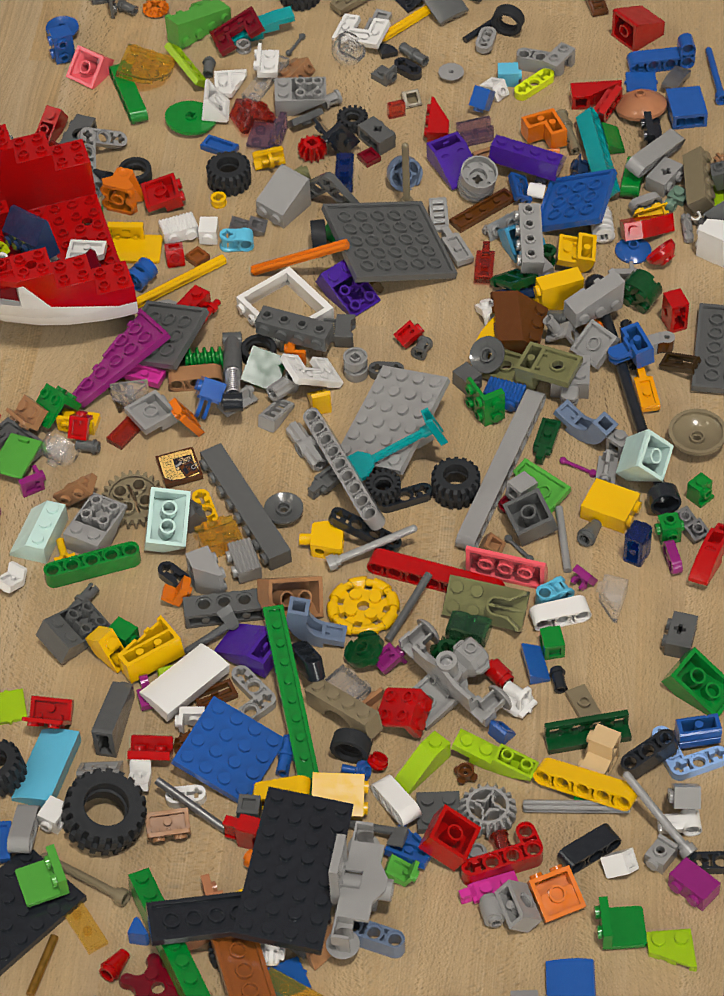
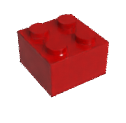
(449, 837)

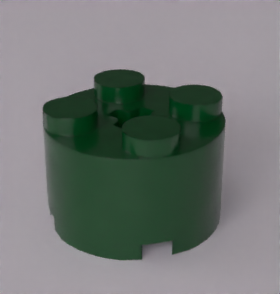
(641, 290)

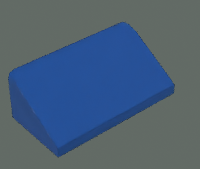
(534, 663)

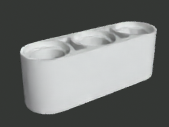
(560, 612)
(396, 800)

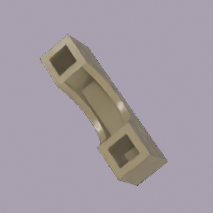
(359, 716)

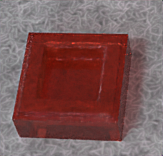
(396, 109)

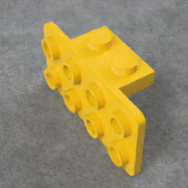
(133, 243)

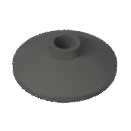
(480, 351)
(284, 507)

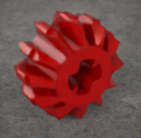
(312, 148)

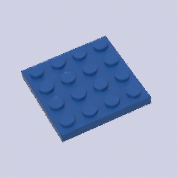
(577, 200)
(228, 750)

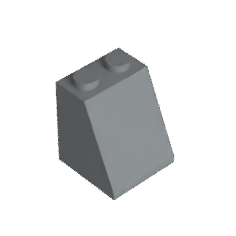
(284, 197)

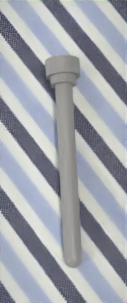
(336, 560)
(685, 847)

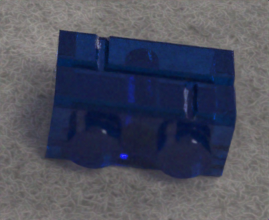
(345, 169)
(637, 543)

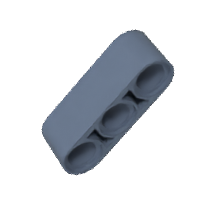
(382, 944)

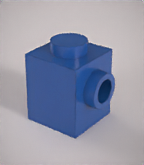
(481, 99)

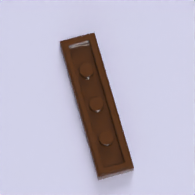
(482, 210)

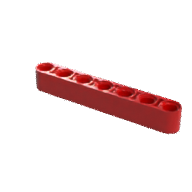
(411, 570)

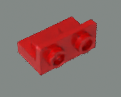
(608, 102)
(151, 747)

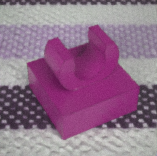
(584, 576)

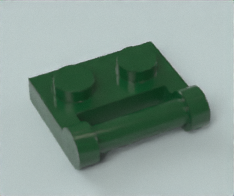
(513, 280)

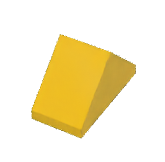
(321, 400)

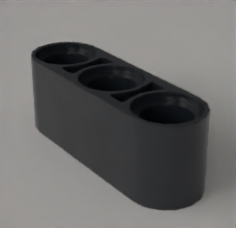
(308, 661)
(653, 744)
(589, 848)

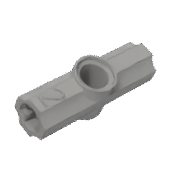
(306, 446)

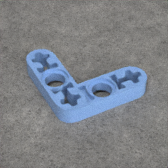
(681, 761)

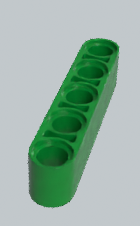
(129, 97)
(92, 564)

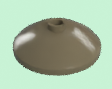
(697, 432)

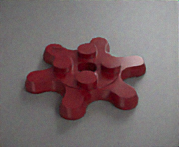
(153, 976)

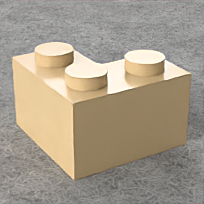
(602, 750)

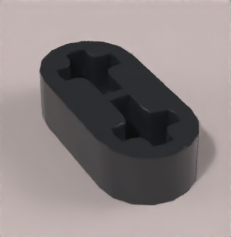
(408, 69)
(170, 578)

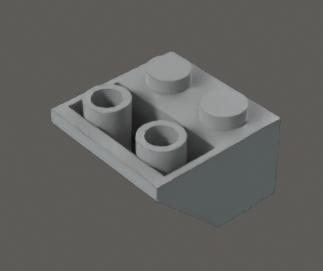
(205, 572)

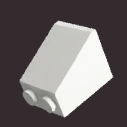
(711, 241)

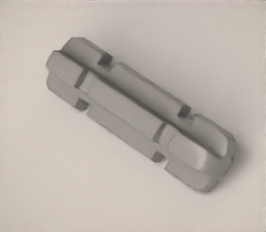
(687, 228)

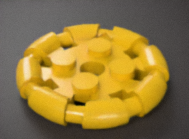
(361, 596)

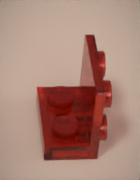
(247, 111)

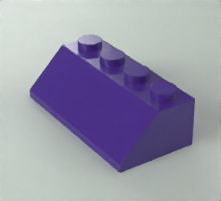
(526, 158)

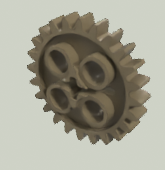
(134, 481)

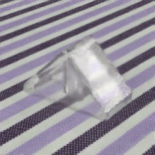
(129, 391)

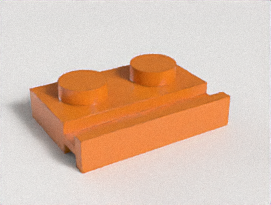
(186, 417)

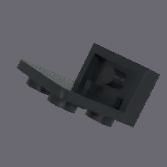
(339, 135)

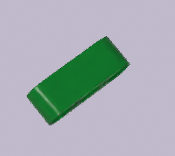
(630, 184)

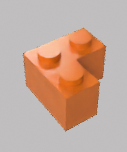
(544, 126)

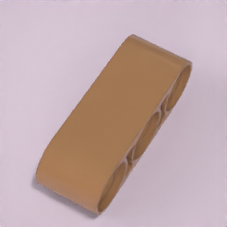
(185, 376)

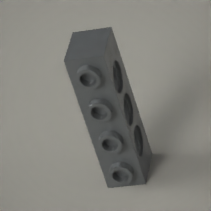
(202, 609)

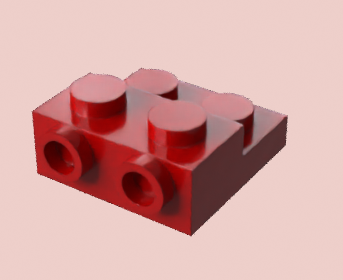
(163, 193)

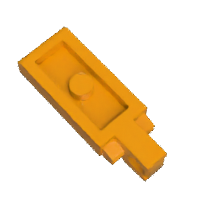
(646, 391)

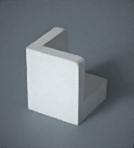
(619, 863)

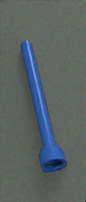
(719, 96)

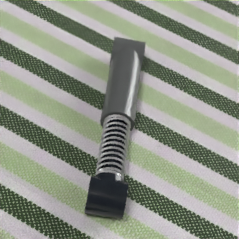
(232, 371)

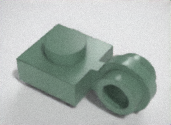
(675, 197)

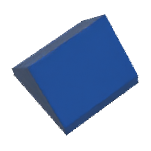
(500, 732)
(137, 933)

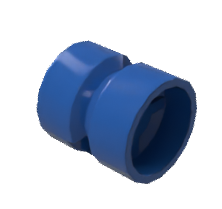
(142, 273)

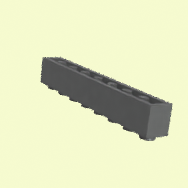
(245, 507)

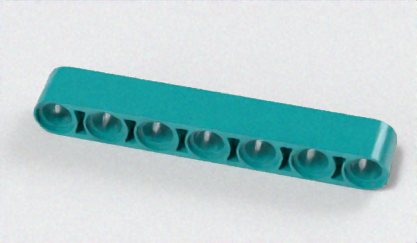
(595, 143)

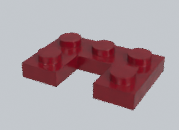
(246, 20)

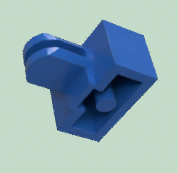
(634, 346)
(210, 391)

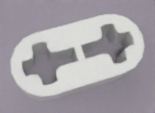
(189, 791)

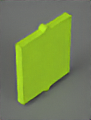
(12, 706)

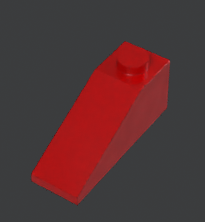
(646, 226)

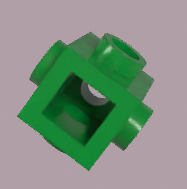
(669, 527)

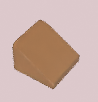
(492, 543)

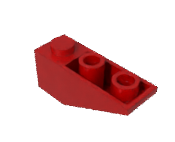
(589, 93)
(436, 121)
(52, 122)

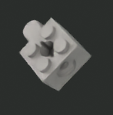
(579, 386)

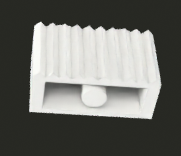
(178, 228)

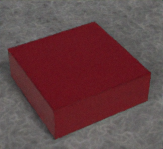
(368, 157)

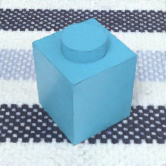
(510, 73)

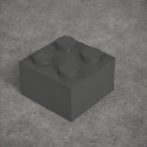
(530, 516)

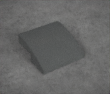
(446, 9)

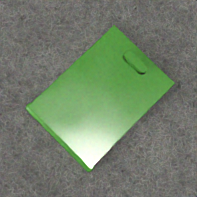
(18, 455)

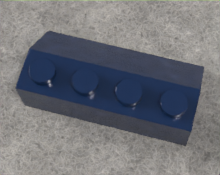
(28, 232)

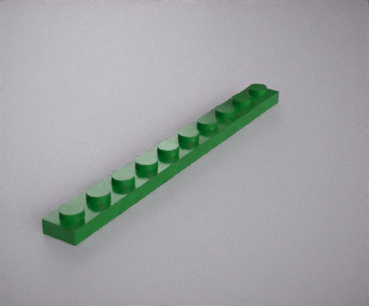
(290, 691)

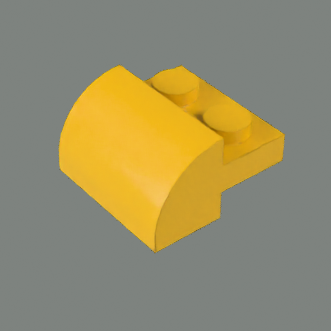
(577, 251)

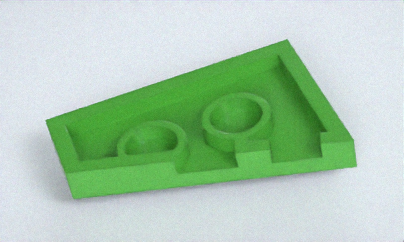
(552, 488)

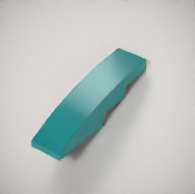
(270, 22)

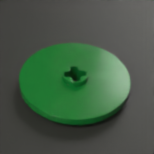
(186, 118)

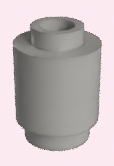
(491, 910)

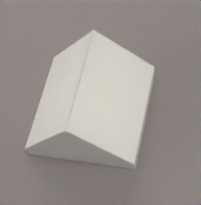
(215, 104)

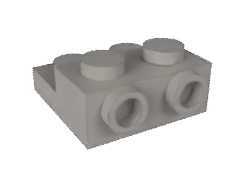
(151, 412)

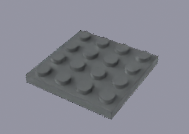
(182, 325)

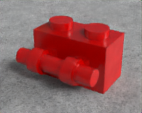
(200, 298)

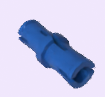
(284, 758)

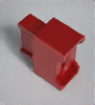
(242, 829)

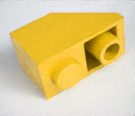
(106, 646)

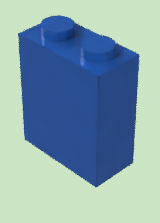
(686, 107)

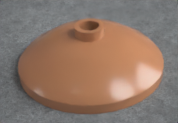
(640, 100)

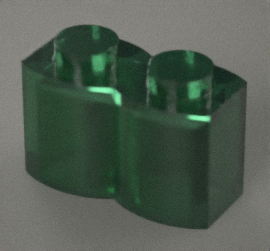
(464, 625)

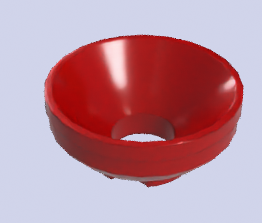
(662, 253)

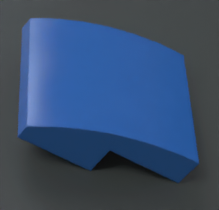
(570, 977)

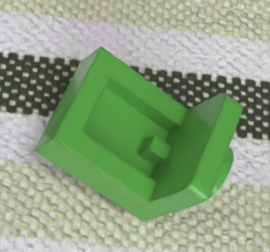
(401, 870)

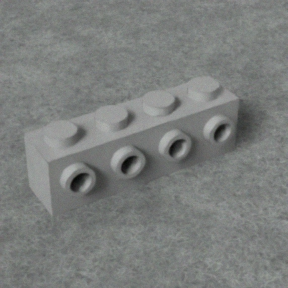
(530, 238)

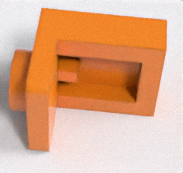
(290, 348)
(175, 595)

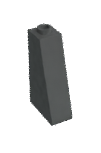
(112, 719)

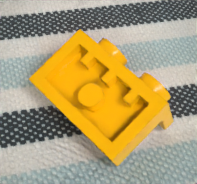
(63, 420)

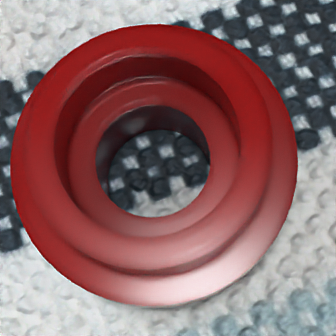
(378, 761)

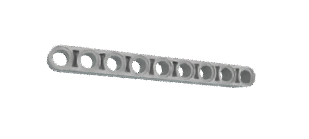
(344, 469)

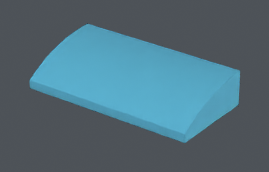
(48, 766)

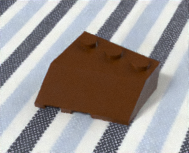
(517, 319)

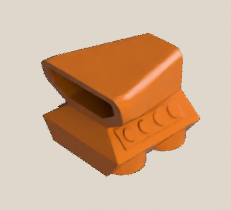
(121, 191)

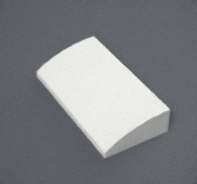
(185, 681)

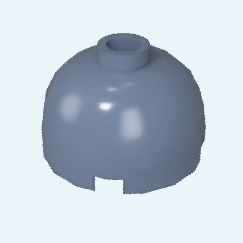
(394, 172)

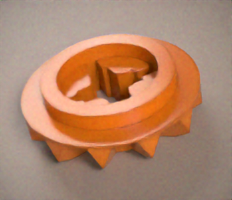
(151, 8)

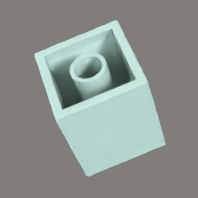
(644, 457)

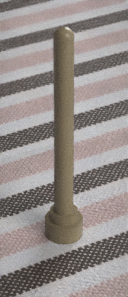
(406, 173)
(120, 895)

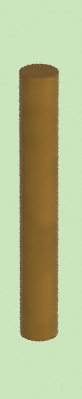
(44, 960)

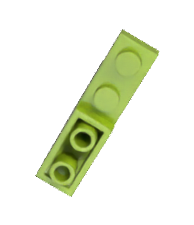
(496, 759)

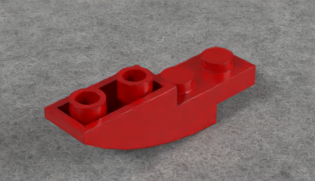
(709, 556)

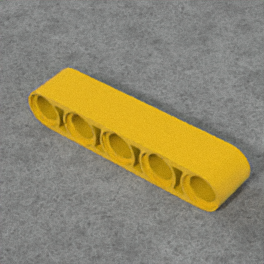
(585, 784)

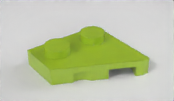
(673, 947)

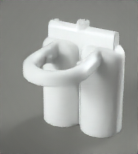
(521, 699)

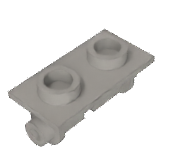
(491, 229)
(248, 398)
(607, 466)

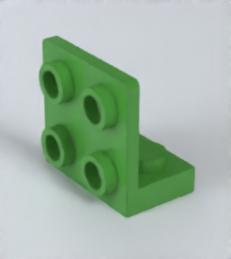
(43, 879)

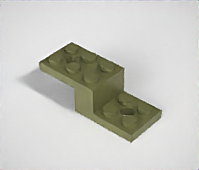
(537, 365)

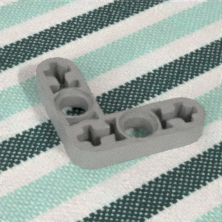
(94, 140)
(256, 698)

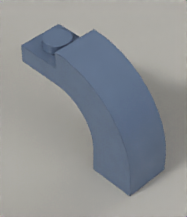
(582, 427)
(311, 629)

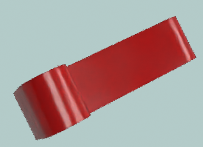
(520, 851)

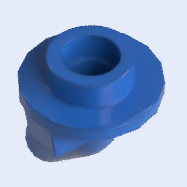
(361, 768)

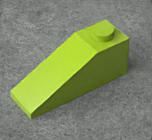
(424, 761)

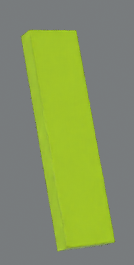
(186, 64)

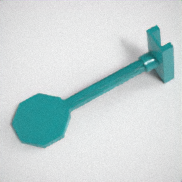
(365, 462)

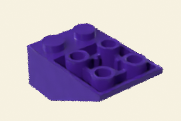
(448, 156)
(344, 292)
(248, 647)

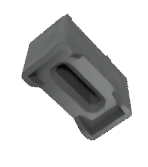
(343, 328)

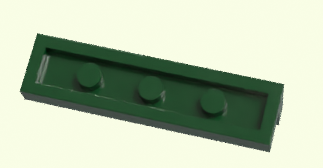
(573, 739)

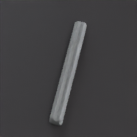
(567, 806)

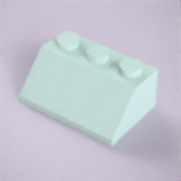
(167, 520)
(40, 532)

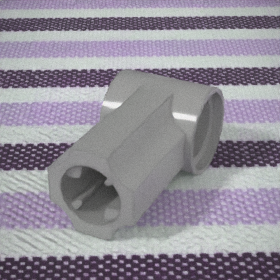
(282, 388)

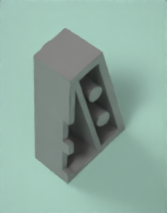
(595, 301)

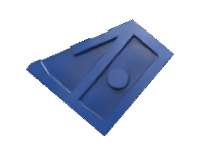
(410, 850)

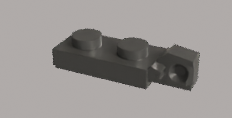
(323, 483)

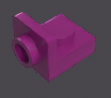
(32, 483)
(390, 658)

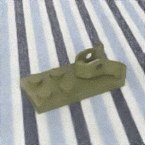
(500, 603)

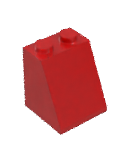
(636, 26)

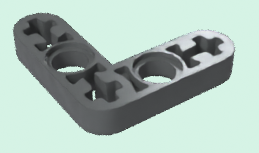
(327, 182)

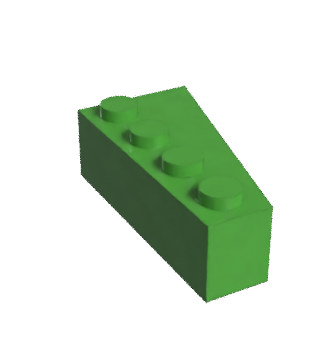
(197, 22)

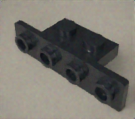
(650, 127)

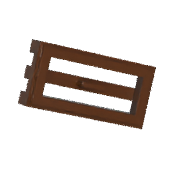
(225, 695)

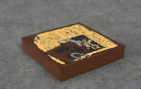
(179, 467)

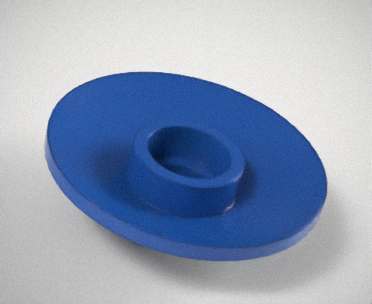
(61, 20)
(633, 250)

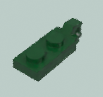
(546, 439)

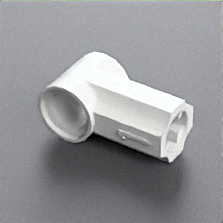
(685, 822)

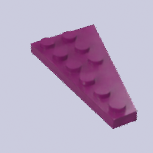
(124, 353)

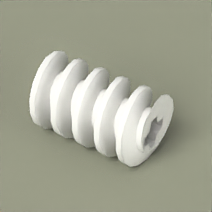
(604, 230)

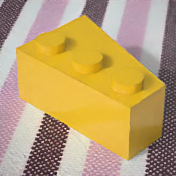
(151, 651)

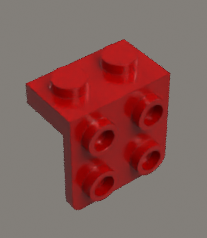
(405, 709)
(50, 710)

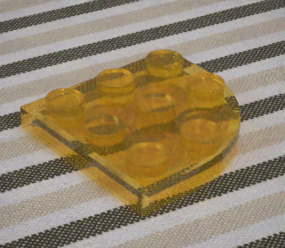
(144, 65)

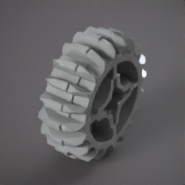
(479, 802)

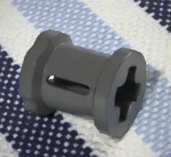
(421, 347)

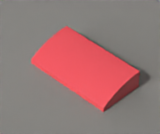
(506, 567)

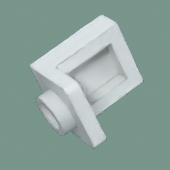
(485, 309)
(13, 578)
(141, 772)

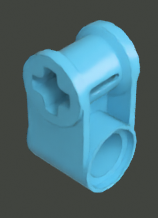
(238, 239)
(553, 590)

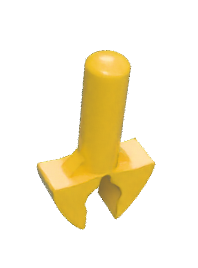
(62, 550)

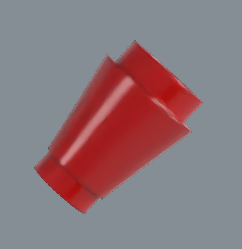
(114, 965)

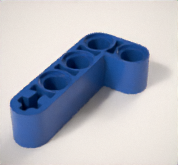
(664, 58)

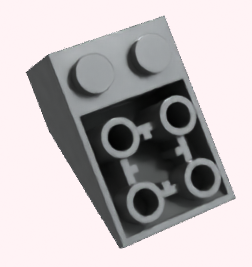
(66, 630)

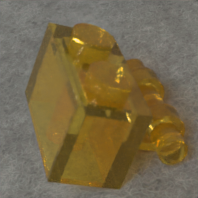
(218, 534)

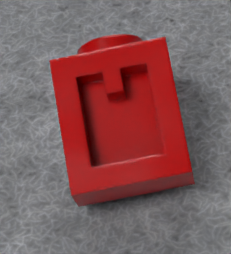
(174, 254)
(408, 334)
(79, 425)

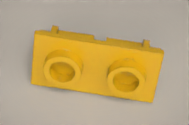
(655, 209)

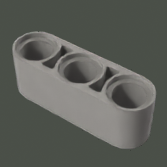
(532, 61)
(23, 829)

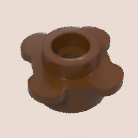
(465, 768)

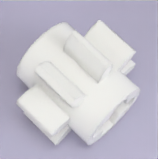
(272, 954)

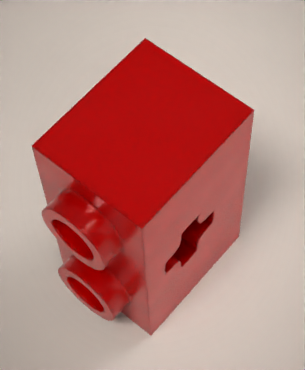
(675, 310)

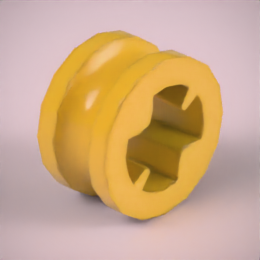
(221, 196)

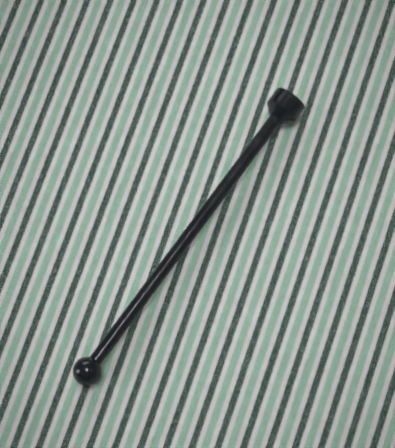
(663, 495)

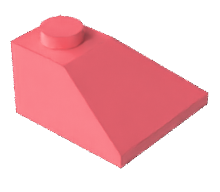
(89, 67)

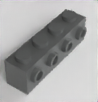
(294, 328)

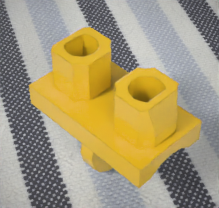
(268, 158)

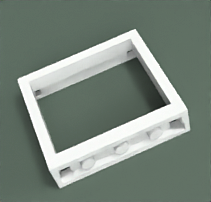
(277, 281)

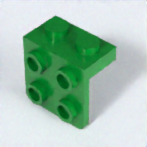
(53, 401)
(487, 407)
(620, 926)

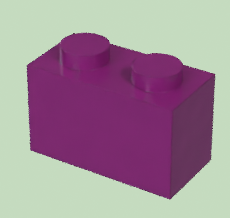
(693, 884)

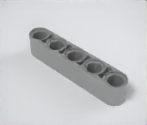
(654, 152)

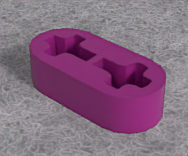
(672, 557)

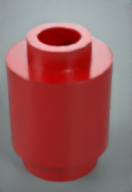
(499, 673)

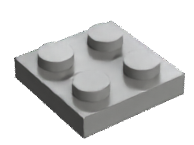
(595, 342)

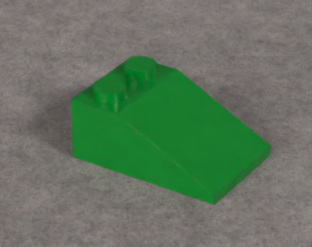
(697, 682)

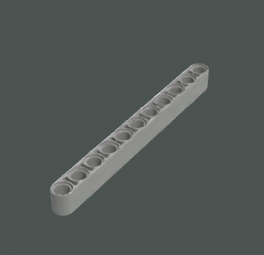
(500, 469)

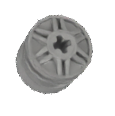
(480, 171)

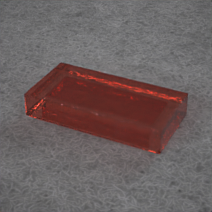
(123, 433)

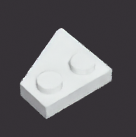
(229, 81)

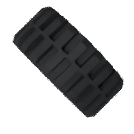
(94, 835)

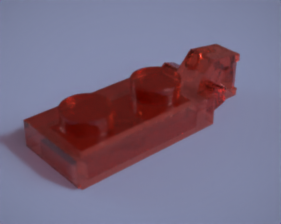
(484, 264)

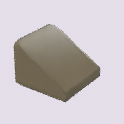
(411, 98)

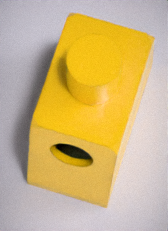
(323, 539)

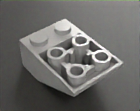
(298, 94)
(94, 524)

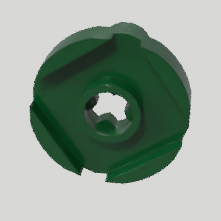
(364, 650)

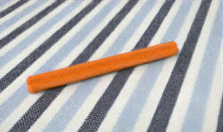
(300, 257)

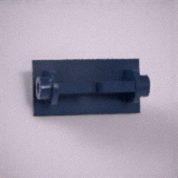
(579, 166)

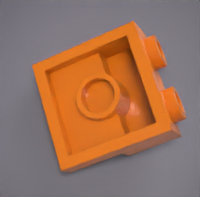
(556, 893)

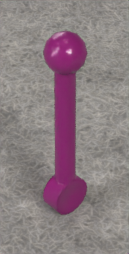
(592, 473)

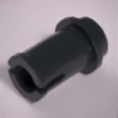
(557, 674)

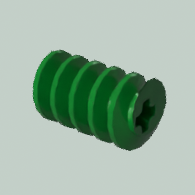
(204, 357)

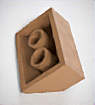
(278, 592)

